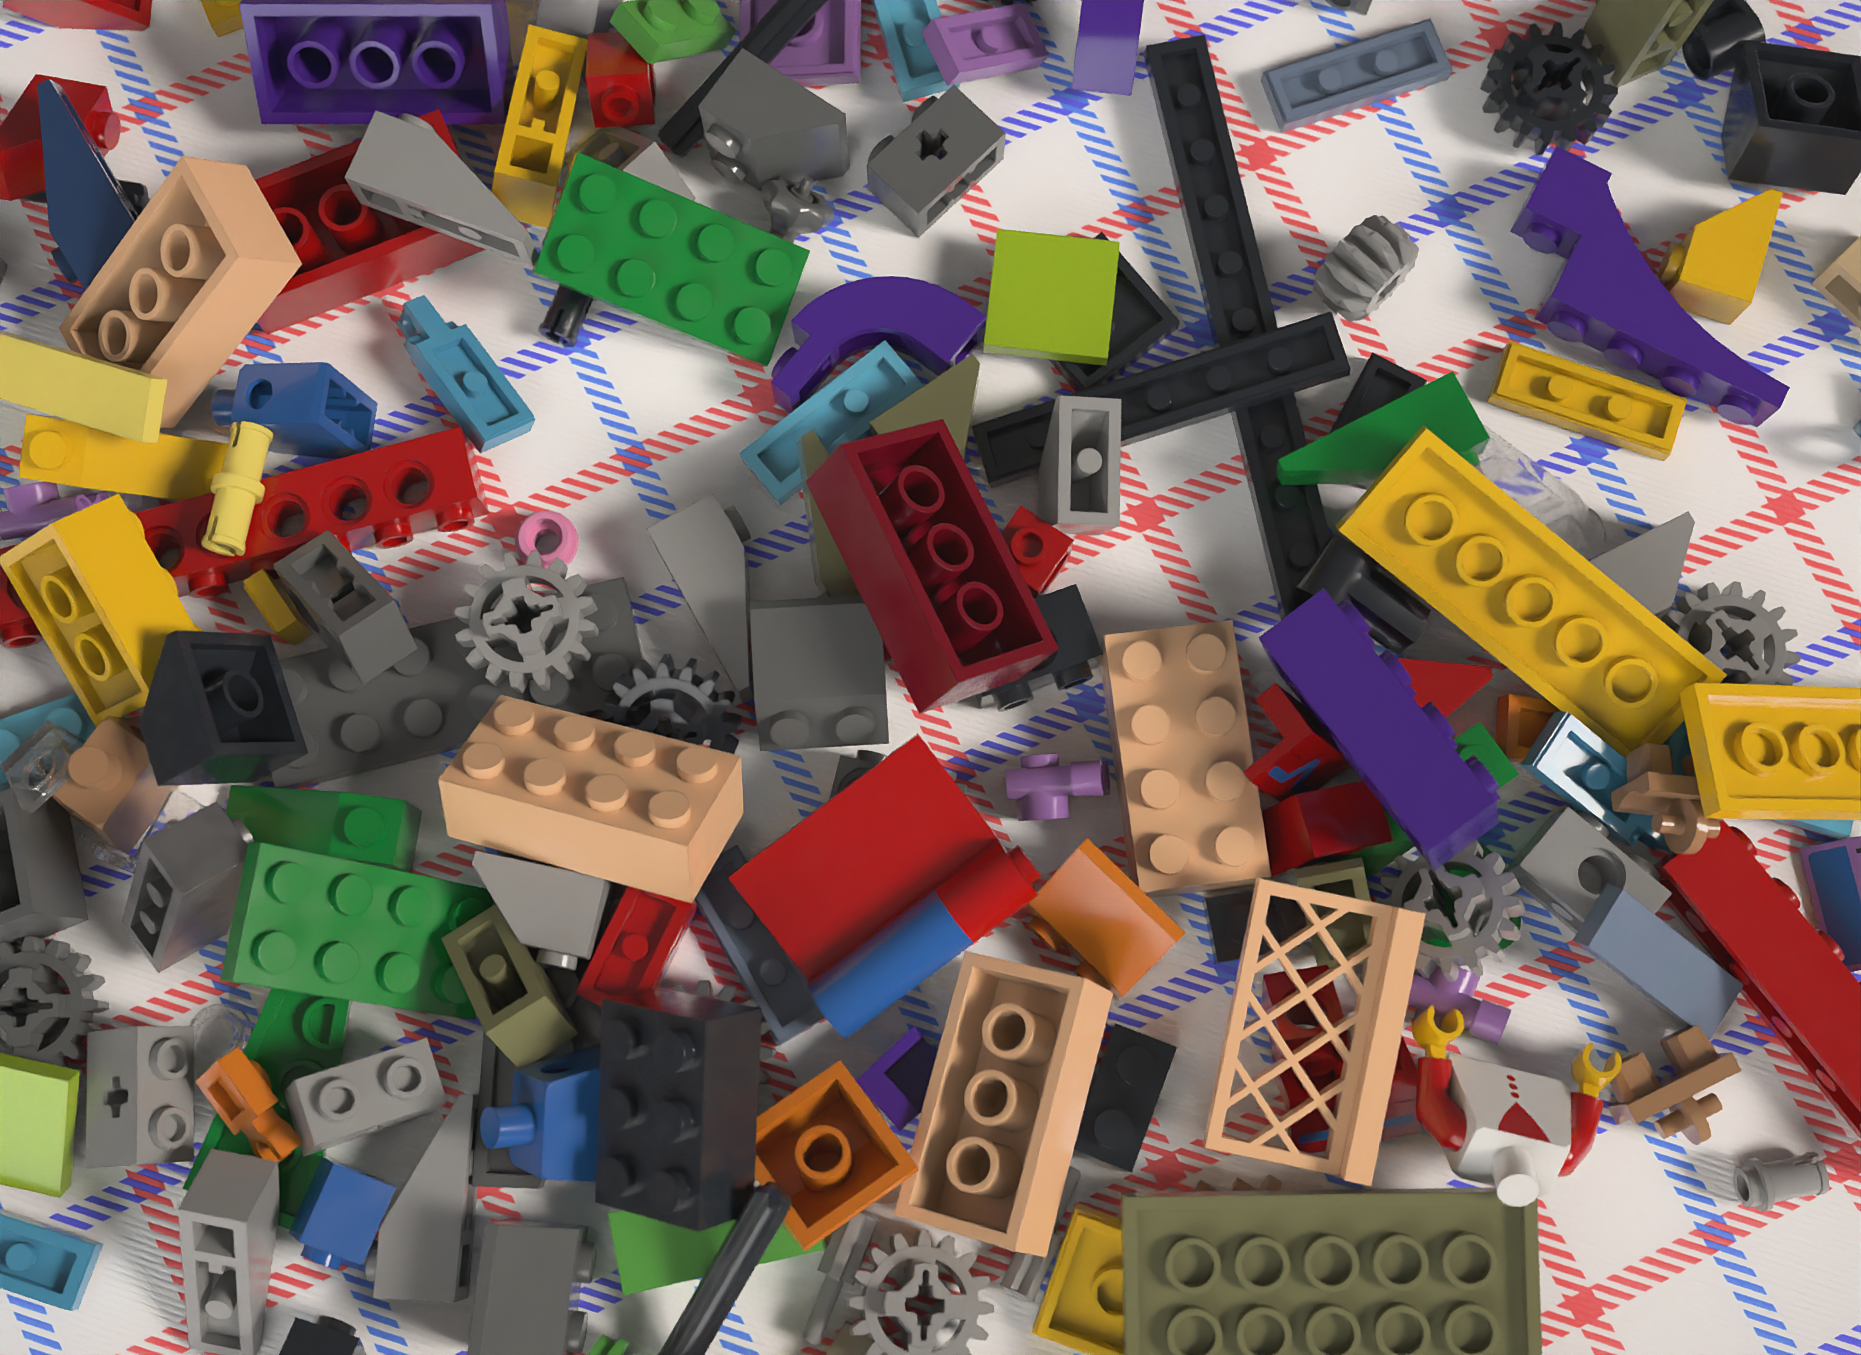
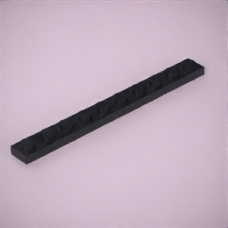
(1235, 298)

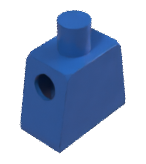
(304, 405)
(550, 1117)

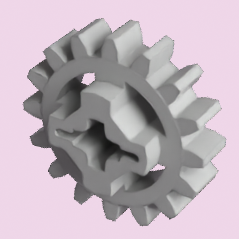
(502, 624)
(1708, 628)
(1473, 902)
(924, 1273)

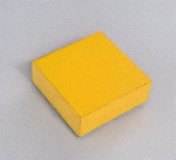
(277, 608)

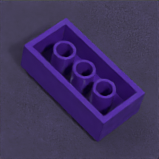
(380, 55)
(1381, 730)

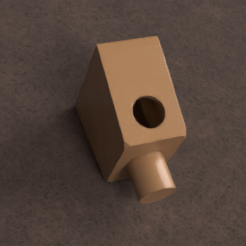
(113, 784)

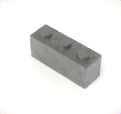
(186, 885)

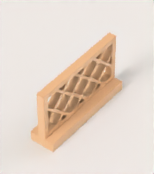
(1371, 1042)

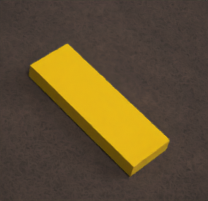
(1587, 401)

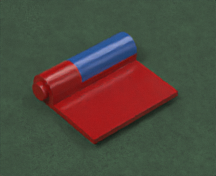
(884, 885)

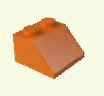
(1102, 921)
(828, 1154)

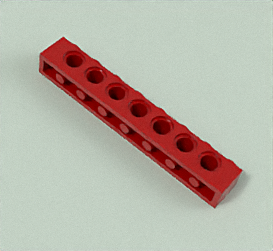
(319, 493)

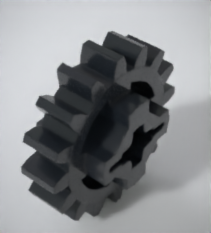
(1555, 111)
(674, 699)

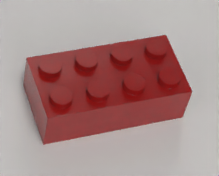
(345, 244)

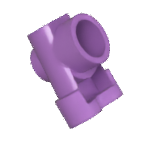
(37, 506)
(1044, 785)
(1480, 1017)

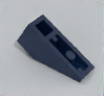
(83, 195)

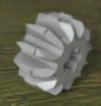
(1365, 268)

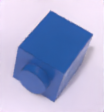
(340, 1214)

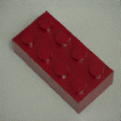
(930, 564)

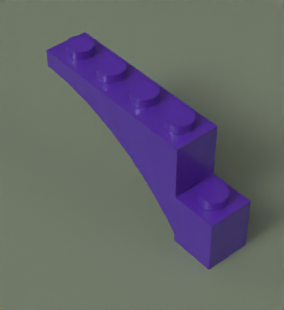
(1618, 304)

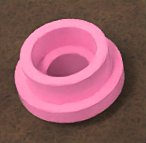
(543, 524)

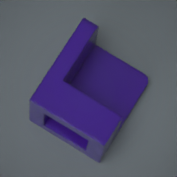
(901, 1078)

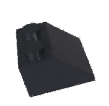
(1794, 118)
(219, 710)

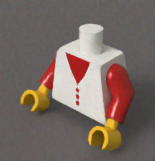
(1503, 1121)

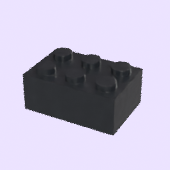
(677, 1107)

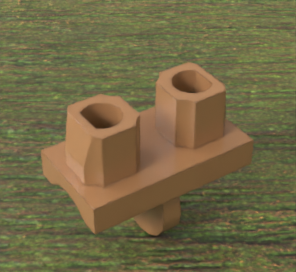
(1667, 797)
(1696, 1069)

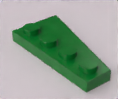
(289, 1041)

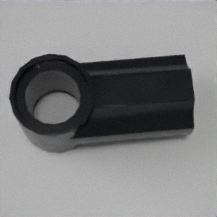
(1352, 574)

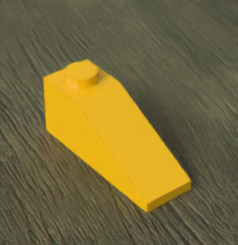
(539, 124)
(94, 459)

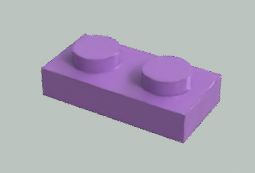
(985, 43)

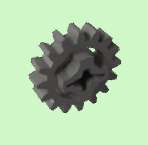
(31, 981)

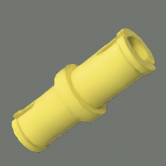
(237, 488)

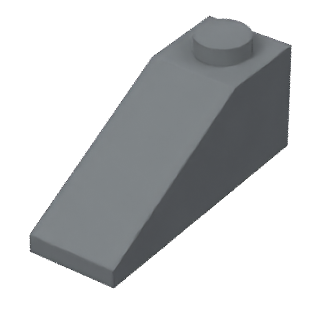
(418, 178)
(711, 570)
(431, 1226)
(228, 1251)

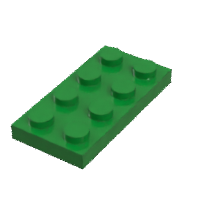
(670, 260)
(349, 931)

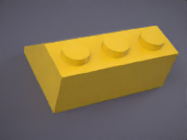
(99, 603)

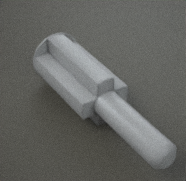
(841, 1257)
(1028, 1270)

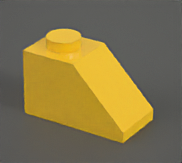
(1722, 259)

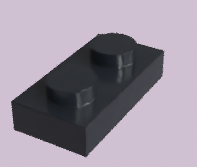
(1123, 1097)

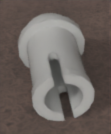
(1780, 1180)

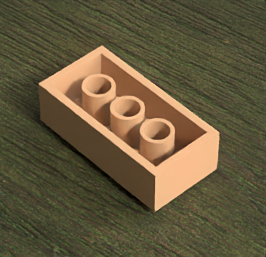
(186, 281)
(1181, 759)
(593, 797)
(1005, 1103)

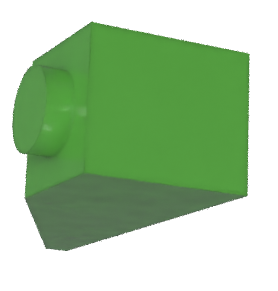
(663, 1254)

